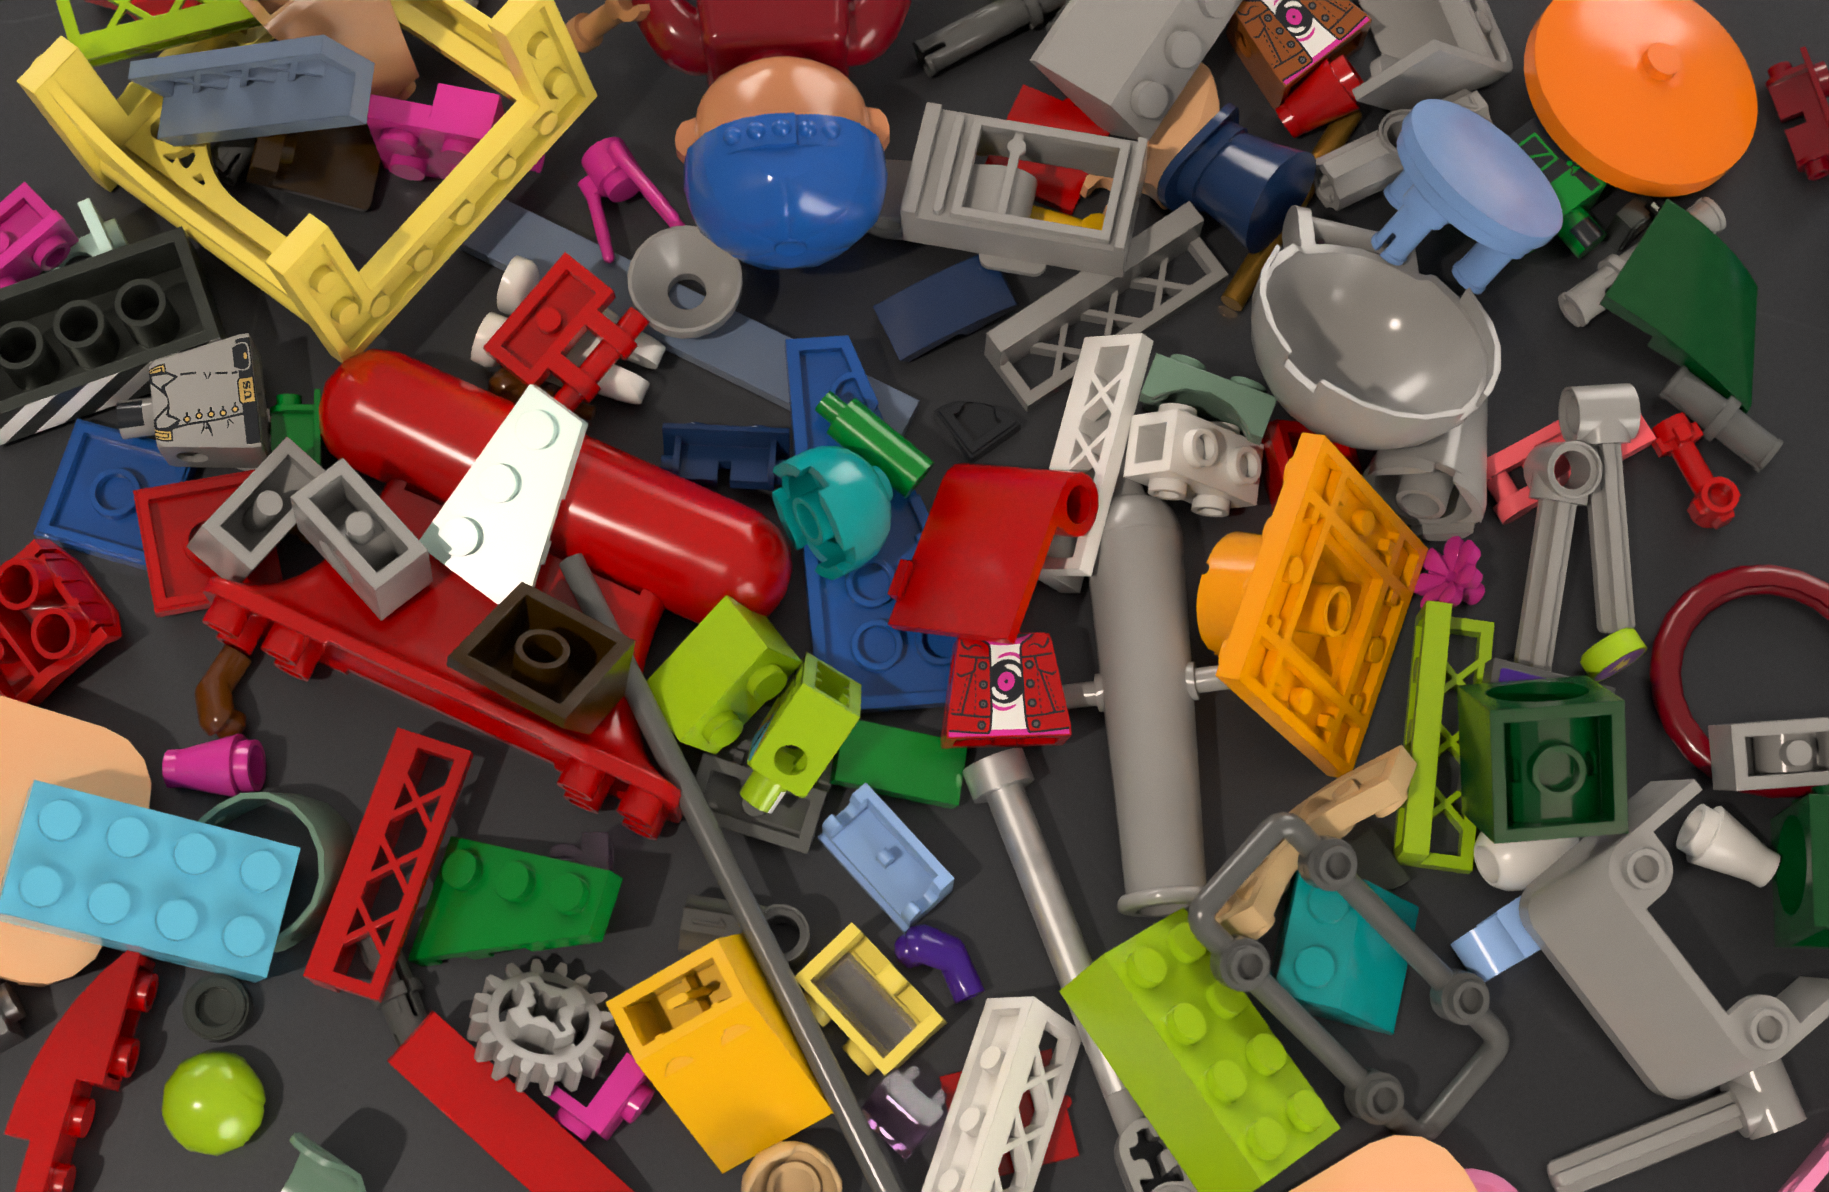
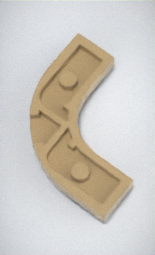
(1332, 811)

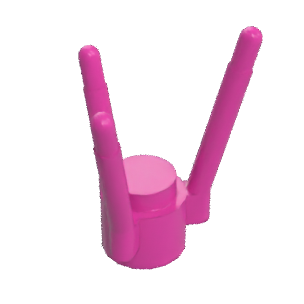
(617, 175)

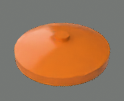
(1641, 92)

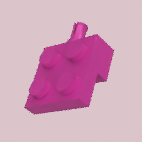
(433, 139)

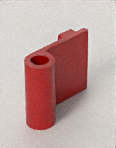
(987, 549)

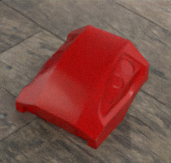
(49, 620)

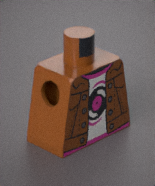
(1291, 38)

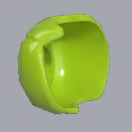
(213, 1102)

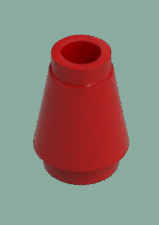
(1321, 97)

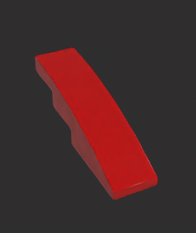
(497, 1115)

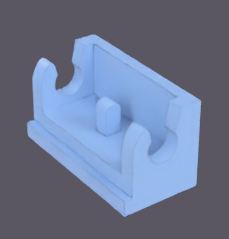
(886, 858)

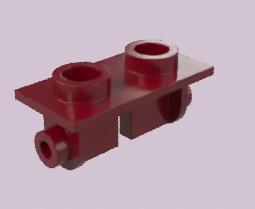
(1804, 92)

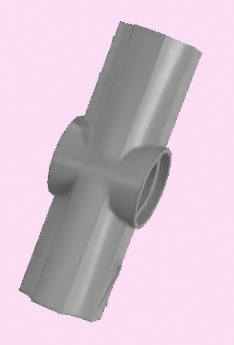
(1373, 159)

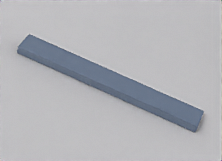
(737, 351)

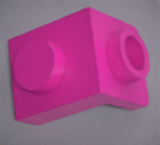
(620, 1098)

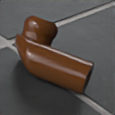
(215, 697)

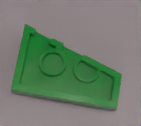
(510, 900)

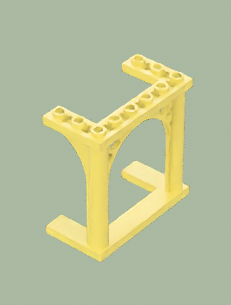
(517, 53)

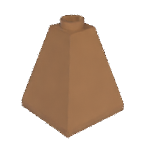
(360, 25)

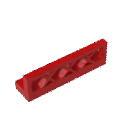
(374, 859)

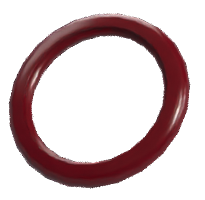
(1675, 634)

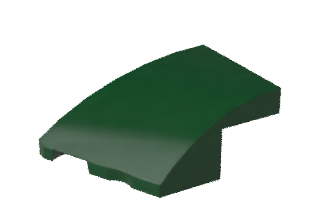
(1692, 301)

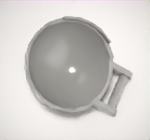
(1367, 344)

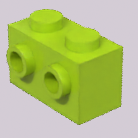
(722, 676)

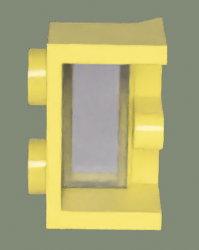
(868, 1001)

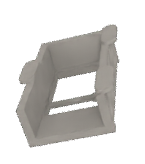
(941, 174)

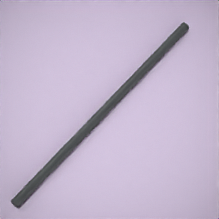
(740, 897)

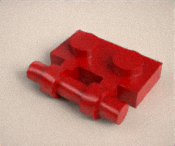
(551, 324)

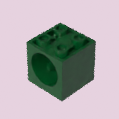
(1543, 759)
(1802, 876)

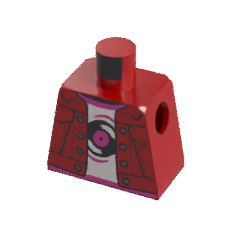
(1004, 695)

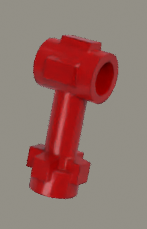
(1713, 495)

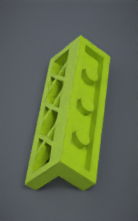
(155, 32)
(1425, 732)

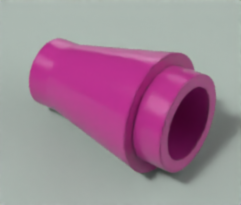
(217, 767)

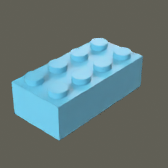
(146, 882)

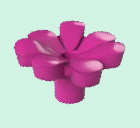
(1452, 575)

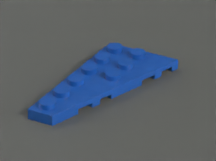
(854, 610)

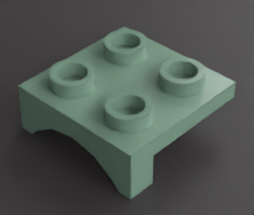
(1214, 397)

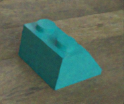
(1338, 960)

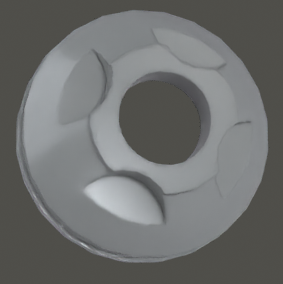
(677, 256)

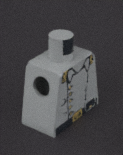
(204, 407)

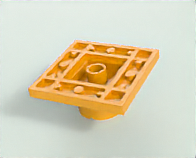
(1312, 605)

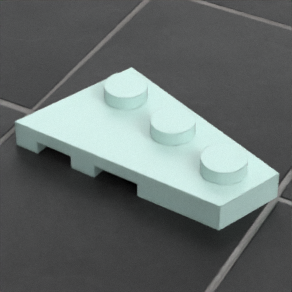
(507, 503)

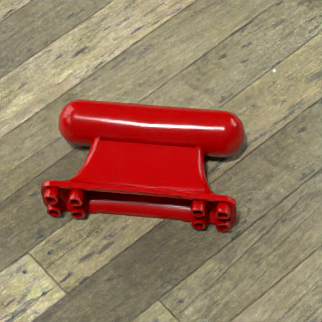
(640, 528)

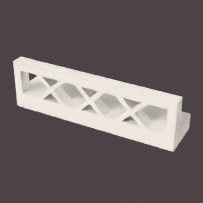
(1100, 396)
(985, 1106)

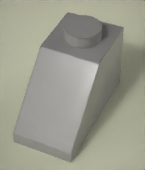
(255, 514)

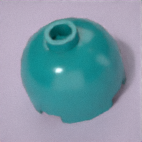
(834, 506)

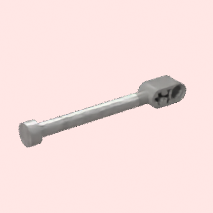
(1001, 783)

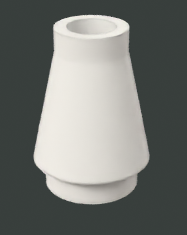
(1724, 845)

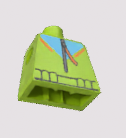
(812, 713)

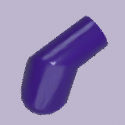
(943, 952)

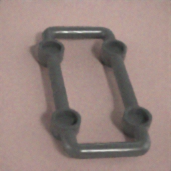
(1245, 966)

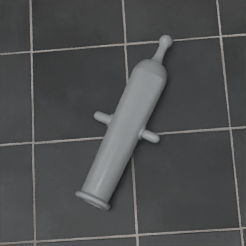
(1148, 700)

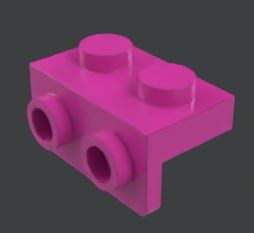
(31, 236)

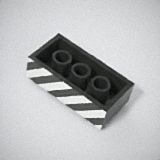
(95, 326)

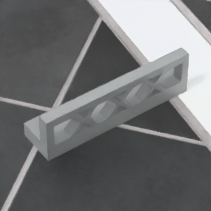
(1088, 291)

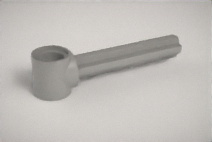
(1604, 420)
(1551, 543)
(1751, 1104)

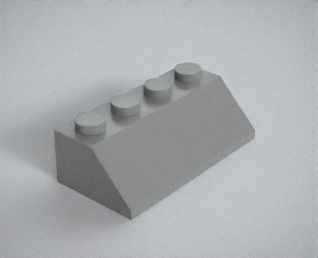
(1129, 56)

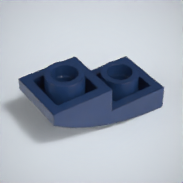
(944, 306)

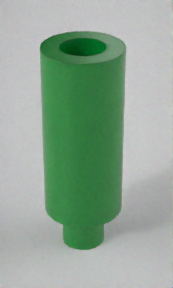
(874, 440)

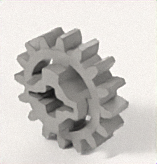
(541, 1027)

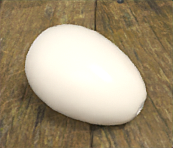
(1517, 863)

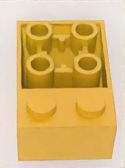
(721, 1051)

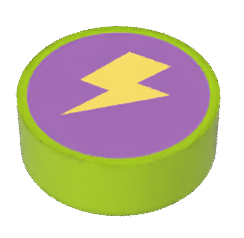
(1613, 654)

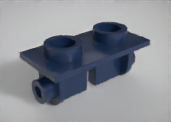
(700, 450)

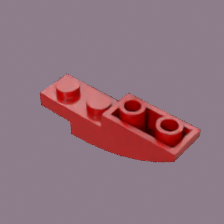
(85, 1050)

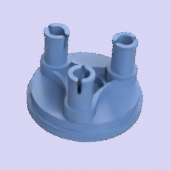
(1474, 178)

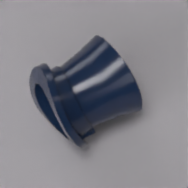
(1238, 179)

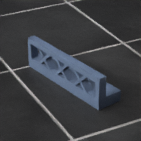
(257, 90)

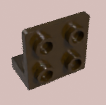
(319, 165)

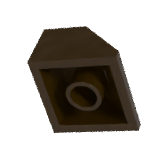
(548, 659)

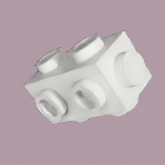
(1193, 460)

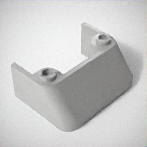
(1431, 51)
(1632, 978)

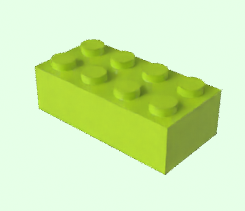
(1198, 1060)

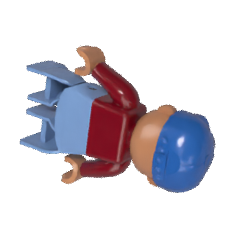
(782, 146)

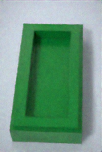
(900, 764)

